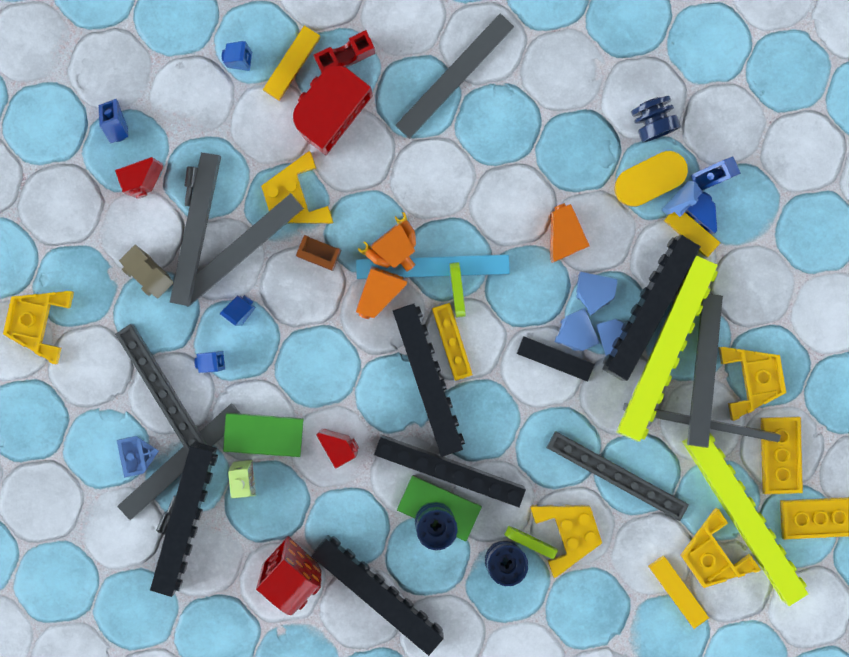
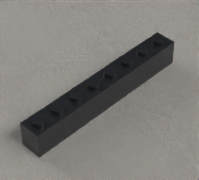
(650, 308)
(428, 380)
(450, 471)
(184, 518)
(378, 595)

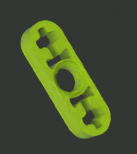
(457, 289)
(531, 542)

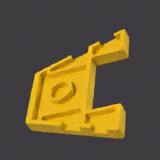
(287, 182)
(28, 320)
(761, 376)
(576, 530)
(708, 559)

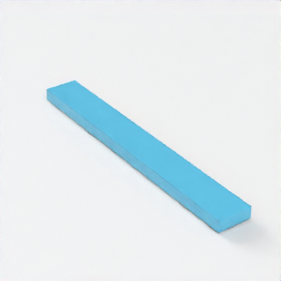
(440, 266)

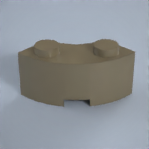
(146, 272)

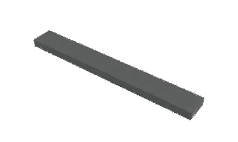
(454, 76)
(195, 229)
(245, 245)
(705, 371)
(159, 386)
(717, 425)
(171, 469)
(617, 476)

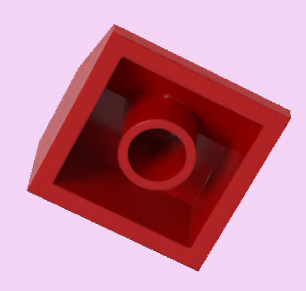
(139, 177)
(338, 446)

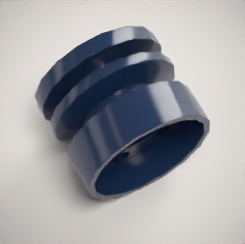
(655, 118)
(437, 536)
(516, 567)

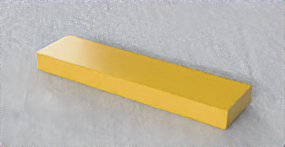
(291, 63)
(452, 341)
(678, 592)

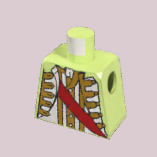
(242, 480)

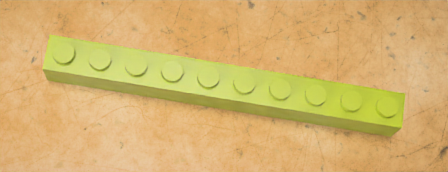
(666, 349)
(748, 522)

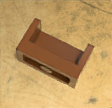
(318, 253)

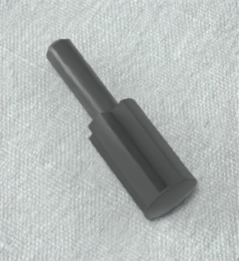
(189, 183)
(163, 524)

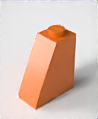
(566, 233)
(379, 291)

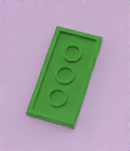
(263, 434)
(422, 492)

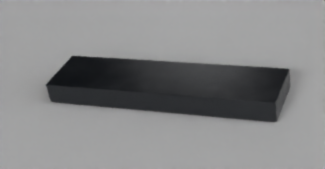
(555, 358)

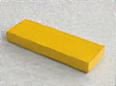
(693, 231)

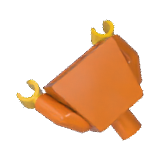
(393, 246)

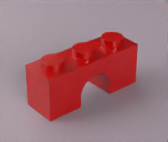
(355, 50)

